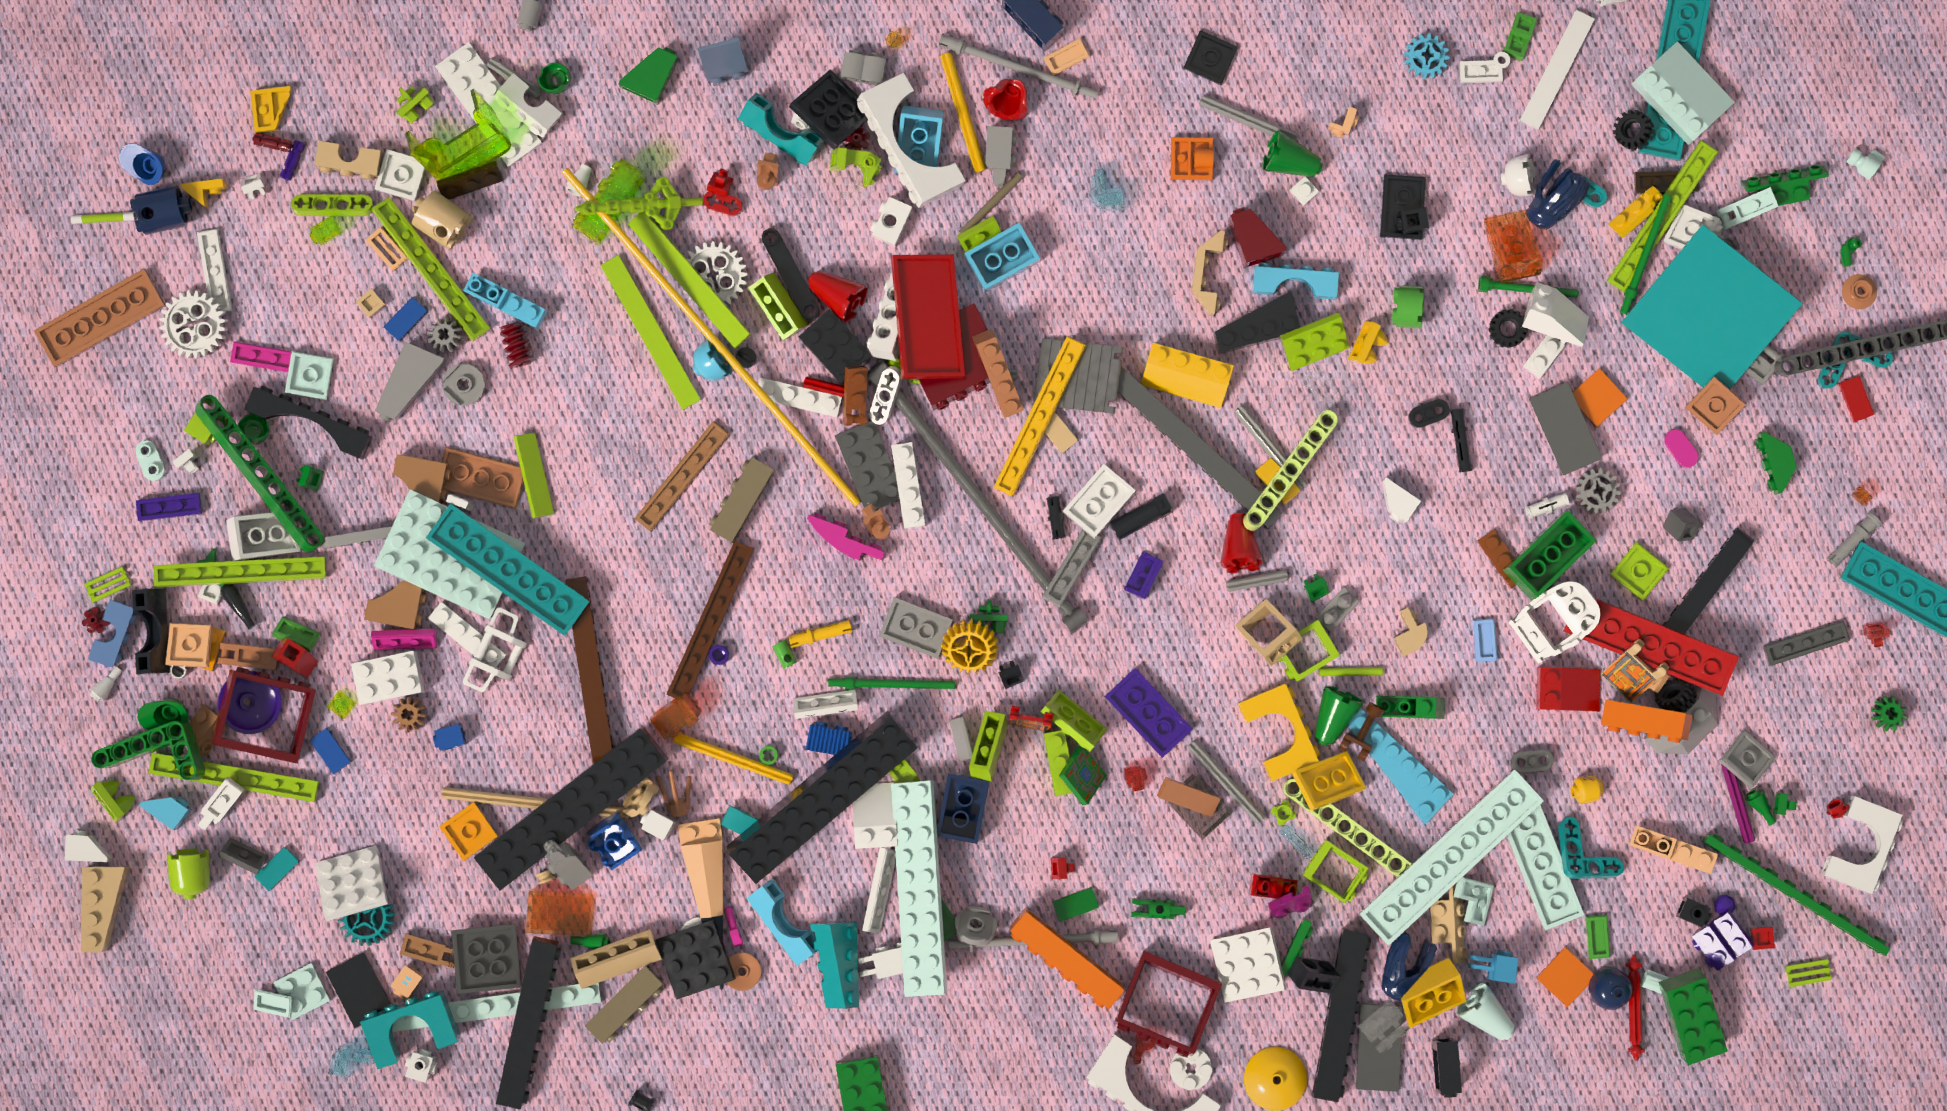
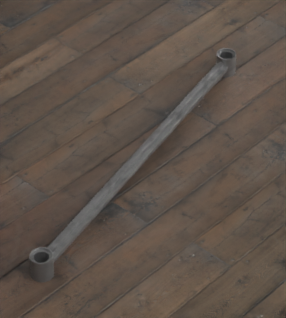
(1072, 617)

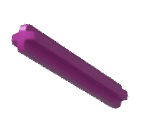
(1739, 805)

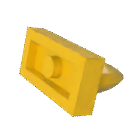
(1369, 335)

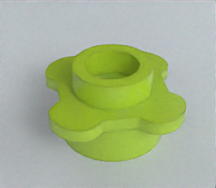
(1289, 814)

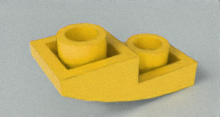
(1268, 471)

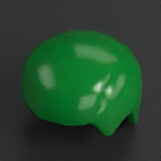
(562, 76)
(248, 424)

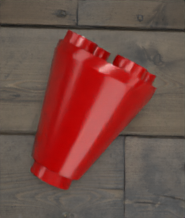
(1240, 547)

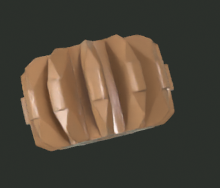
(406, 722)

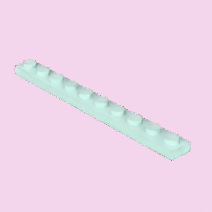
(506, 1005)

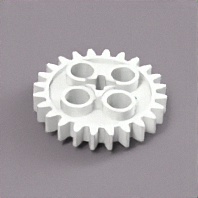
(731, 270)
(187, 307)

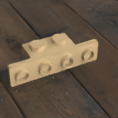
(1448, 925)

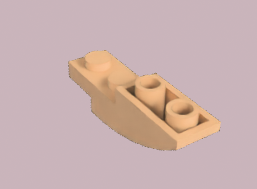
(1673, 849)

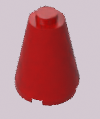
(838, 293)

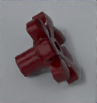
(858, 143)
(98, 623)

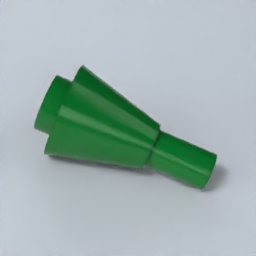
(1759, 802)
(591, 941)

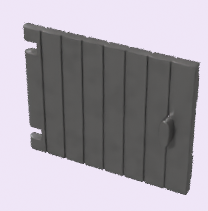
(1093, 380)

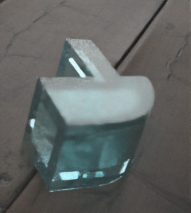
(1105, 199)
(344, 1058)

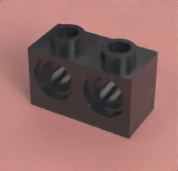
(1313, 975)

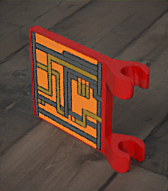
(1029, 721)

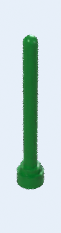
(1487, 284)

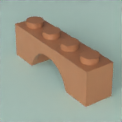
(998, 373)

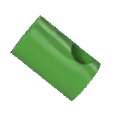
(784, 654)

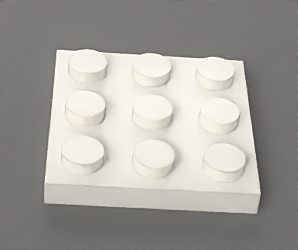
(351, 883)
(1248, 964)

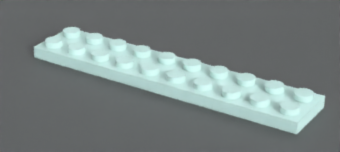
(1451, 857)
(919, 889)

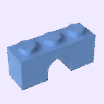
(108, 652)

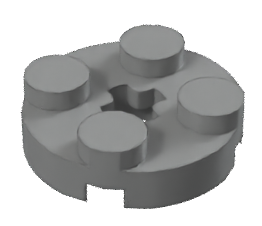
(452, 385)
(975, 936)

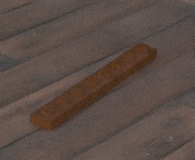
(711, 619)

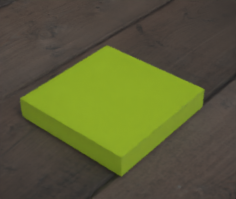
(1639, 571)

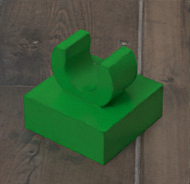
(310, 477)
(1316, 589)
(1782, 803)

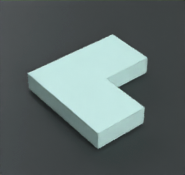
(1479, 898)

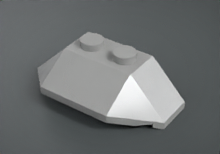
(1703, 722)

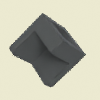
(1681, 525)

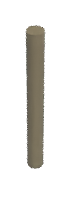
(992, 202)

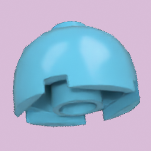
(710, 362)

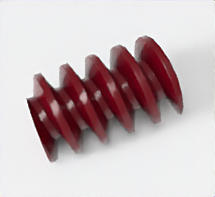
(516, 345)

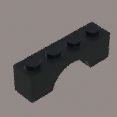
(153, 609)

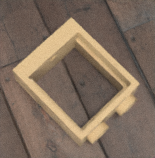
(1280, 644)

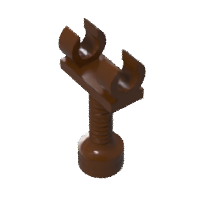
(1373, 712)

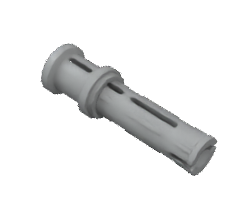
(1860, 533)

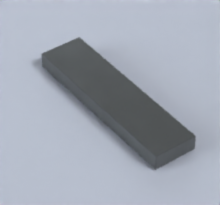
(1806, 643)

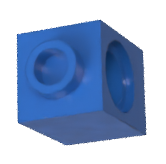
(449, 737)

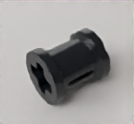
(641, 1101)

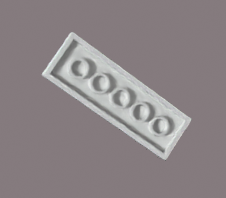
(467, 71)

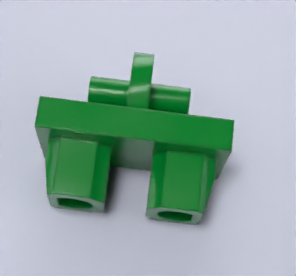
(999, 621)

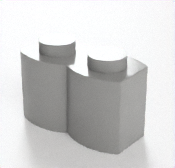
(863, 68)

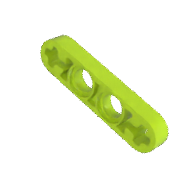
(333, 201)

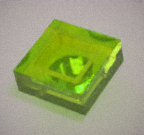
(341, 704)

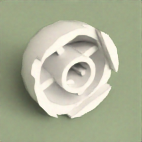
(1519, 176)

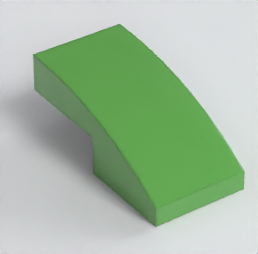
(1519, 36)

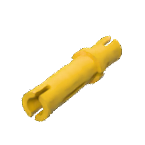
(821, 633)

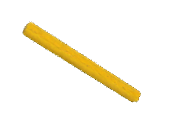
(963, 112)
(733, 758)

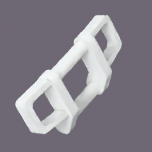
(476, 661)

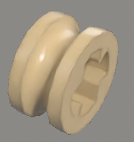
(545, 877)

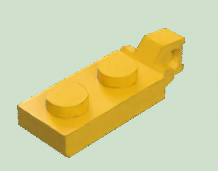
(1635, 212)

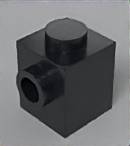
(1694, 912)

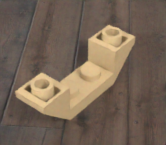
(1207, 299)

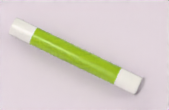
(110, 217)

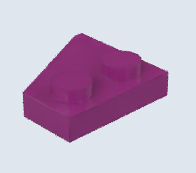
(1288, 903)

